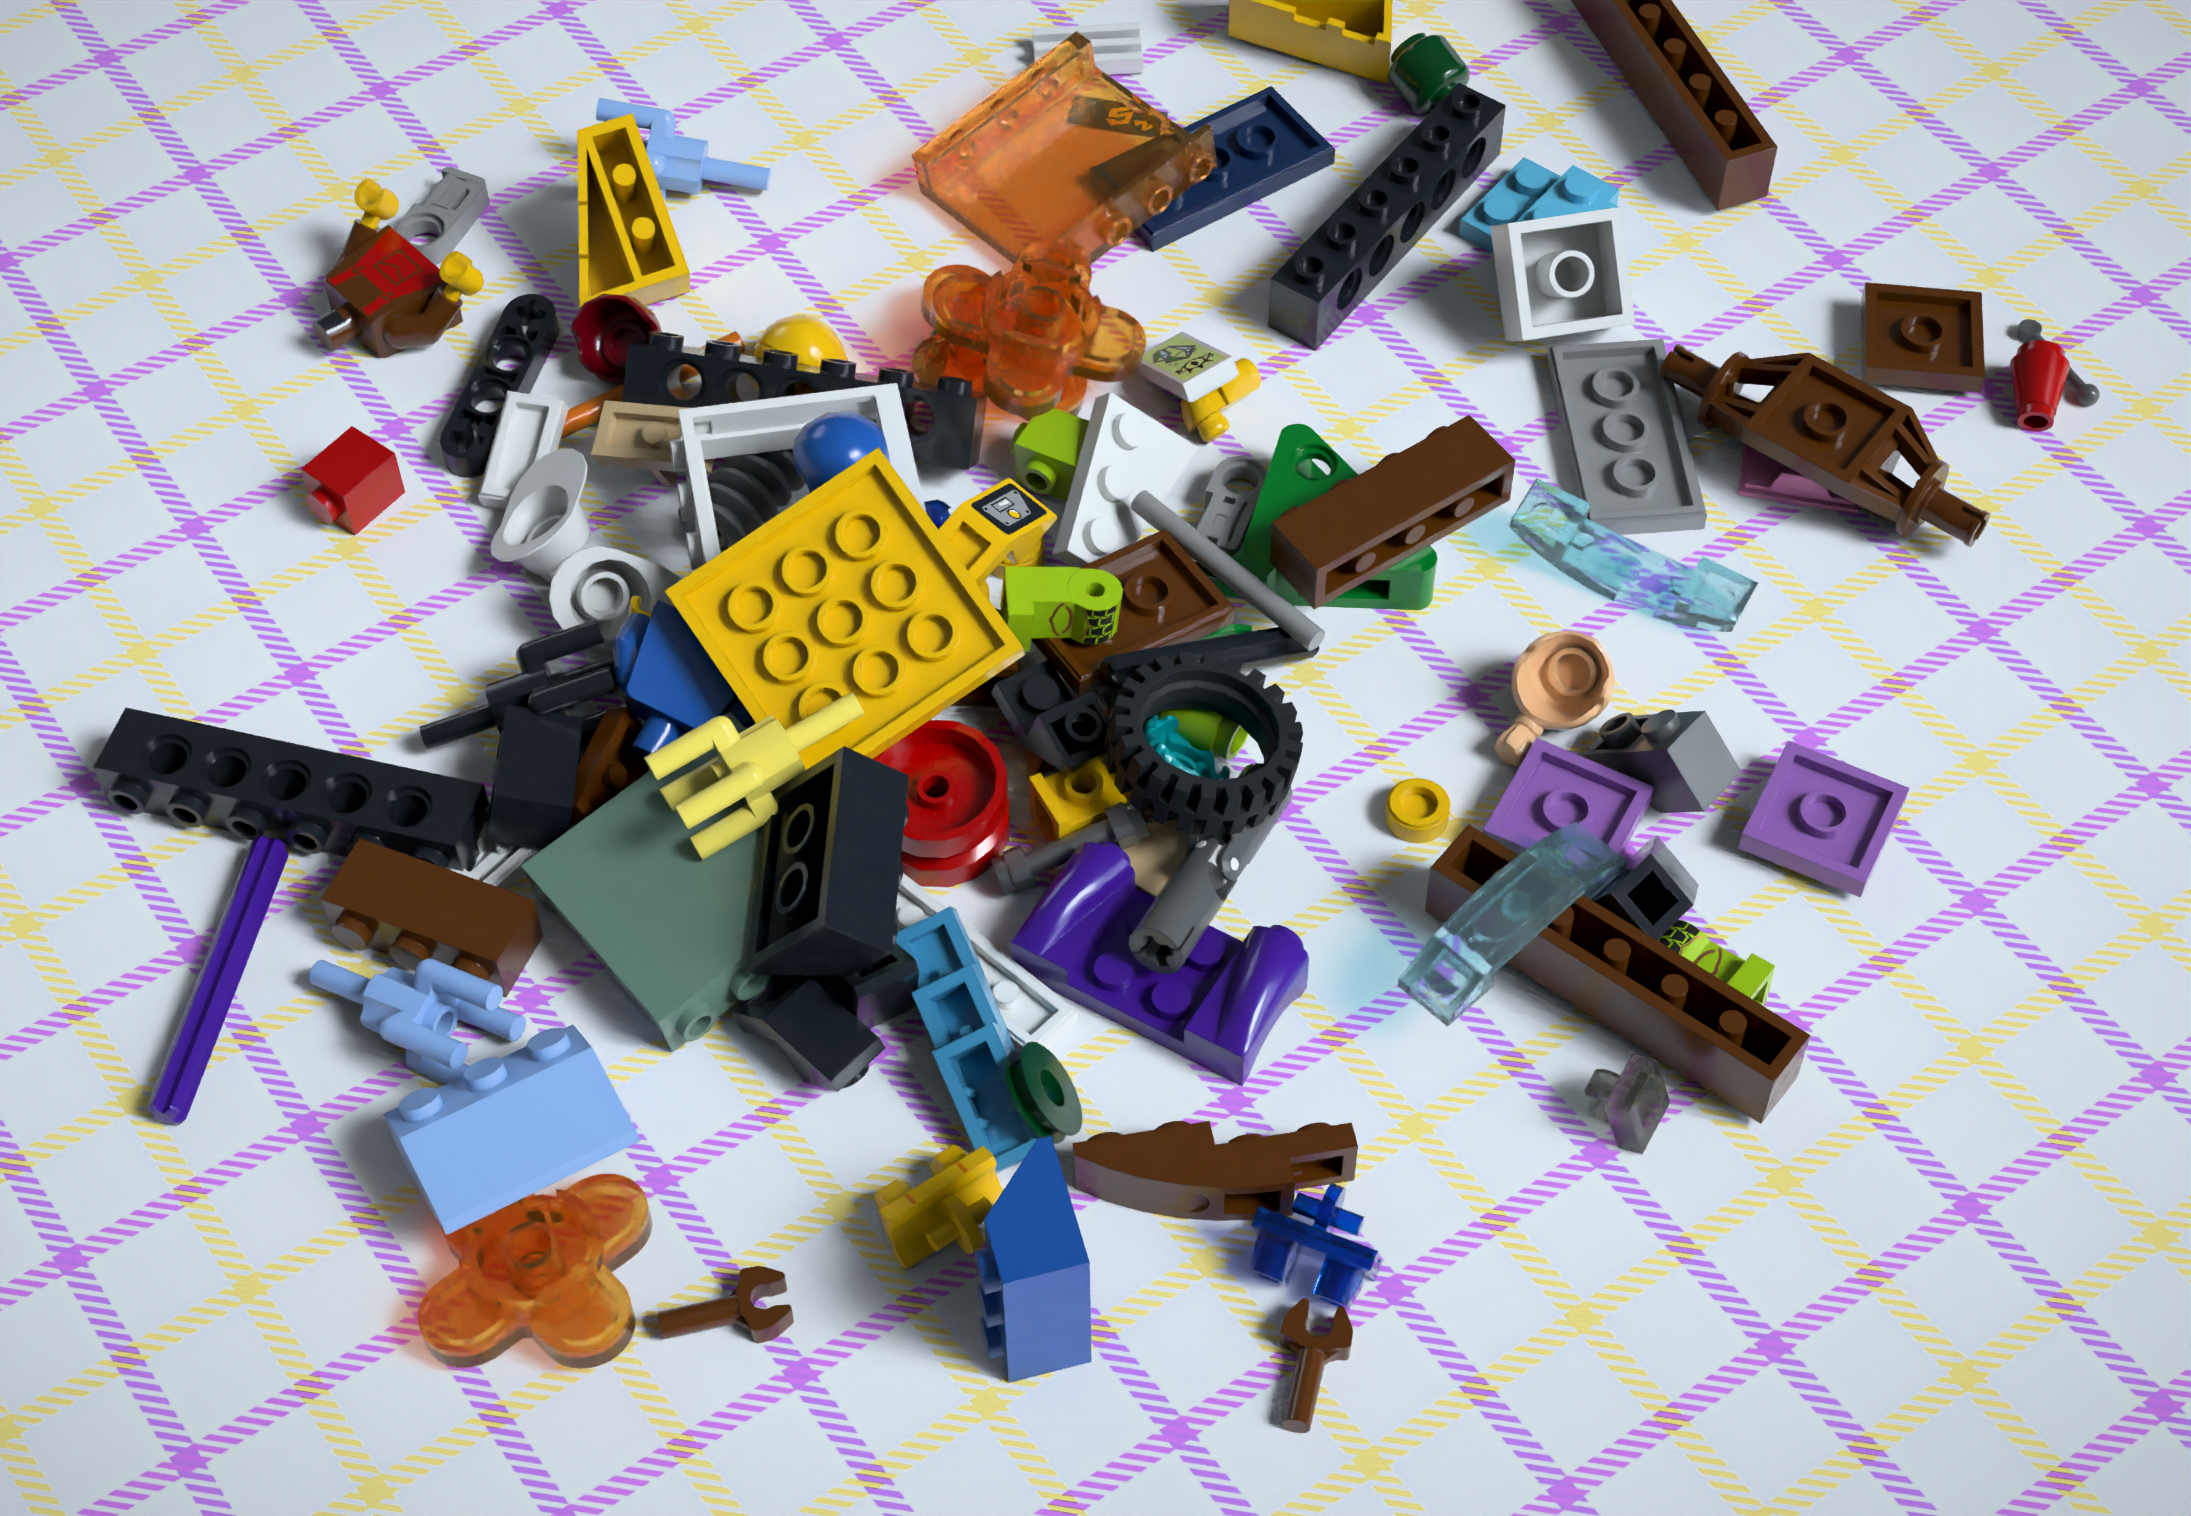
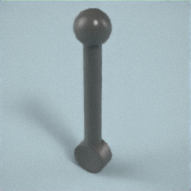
(2085, 393)

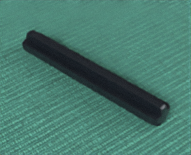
(1252, 648)

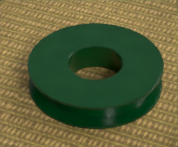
(1043, 1092)

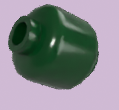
(1426, 71)

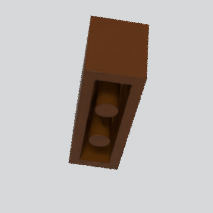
(430, 913)

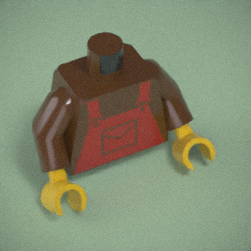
(387, 288)

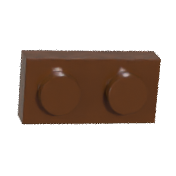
(608, 763)

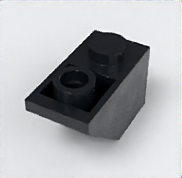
(1651, 890)

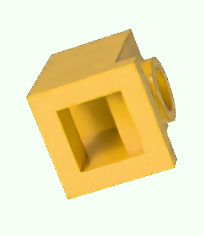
(1072, 800)

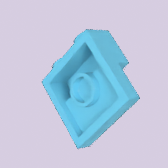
(1532, 194)

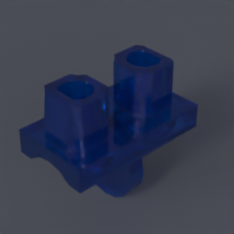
(1344, 1261)

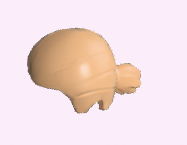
(1558, 686)

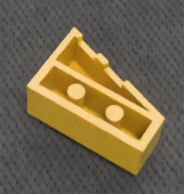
(1329, 32)
(623, 219)

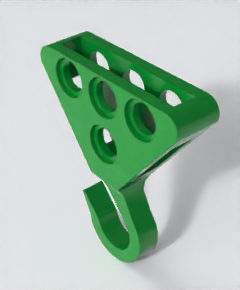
(1294, 482)

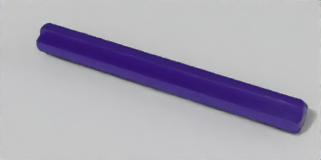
(217, 982)

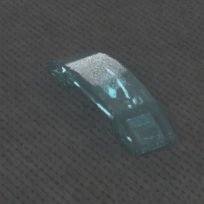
(1625, 570)
(1505, 916)

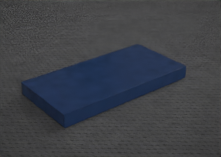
(1258, 151)

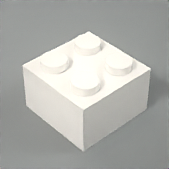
(1563, 274)

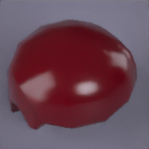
(605, 330)

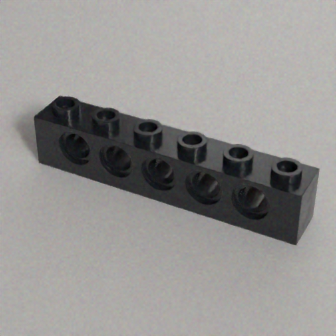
(1385, 216)
(656, 364)
(288, 791)

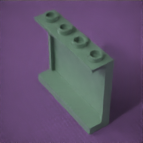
(653, 908)

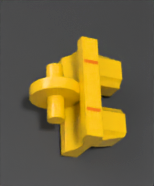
(942, 1207)

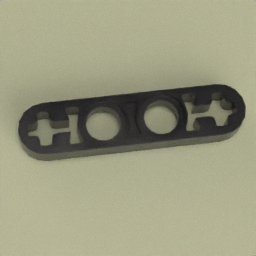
(492, 382)

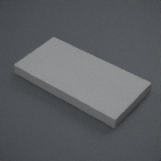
(1626, 437)

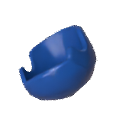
(834, 444)

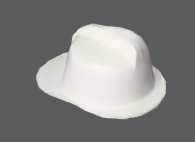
(545, 515)
(600, 586)

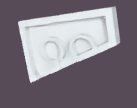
(1118, 460)

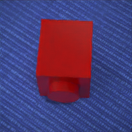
(352, 481)

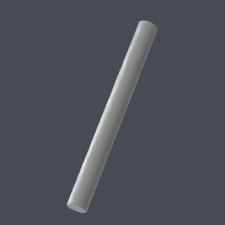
(1229, 571)

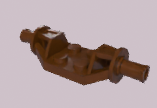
(1830, 433)

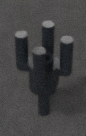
(536, 687)

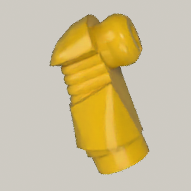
(1207, 411)

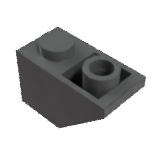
(1672, 753)

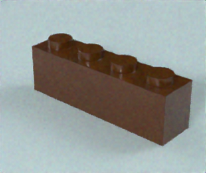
(1391, 511)

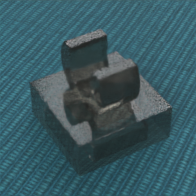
(1630, 1101)

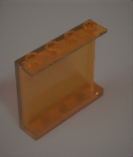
(1061, 159)

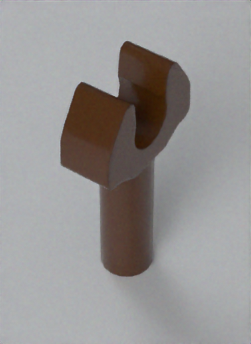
(735, 1309)
(1311, 1356)

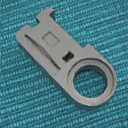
(446, 212)
(1228, 513)

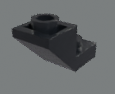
(1049, 720)
(812, 1029)

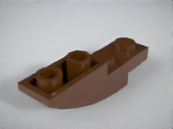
(1189, 1177)

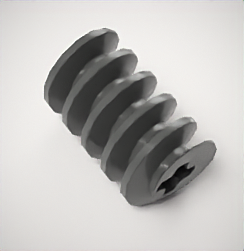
(748, 492)

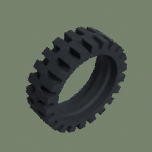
(1191, 796)

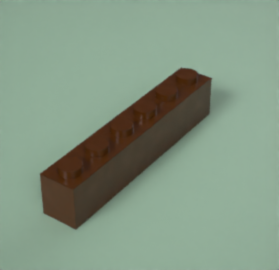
(1686, 96)
(1639, 988)

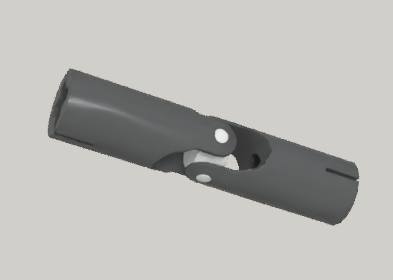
(1197, 892)

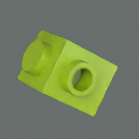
(1048, 452)

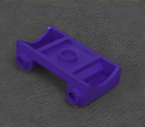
(1207, 1011)

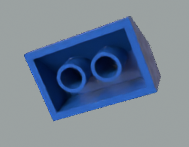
(1035, 1272)

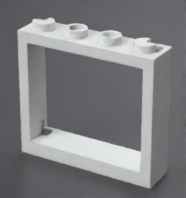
(769, 427)

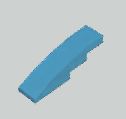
(967, 1035)

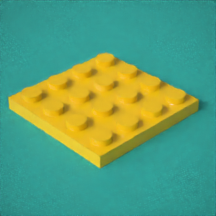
(844, 600)

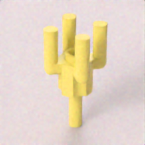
(745, 768)

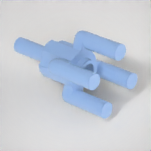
(678, 160)
(423, 1011)

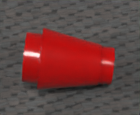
(2038, 383)

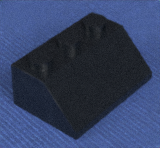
(830, 869)

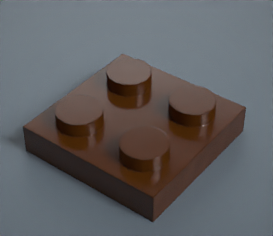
(1922, 337)

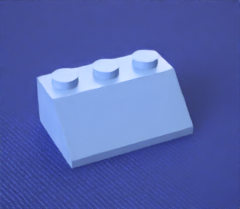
(510, 1127)

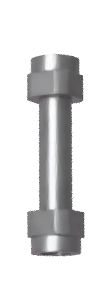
(1018, 869)

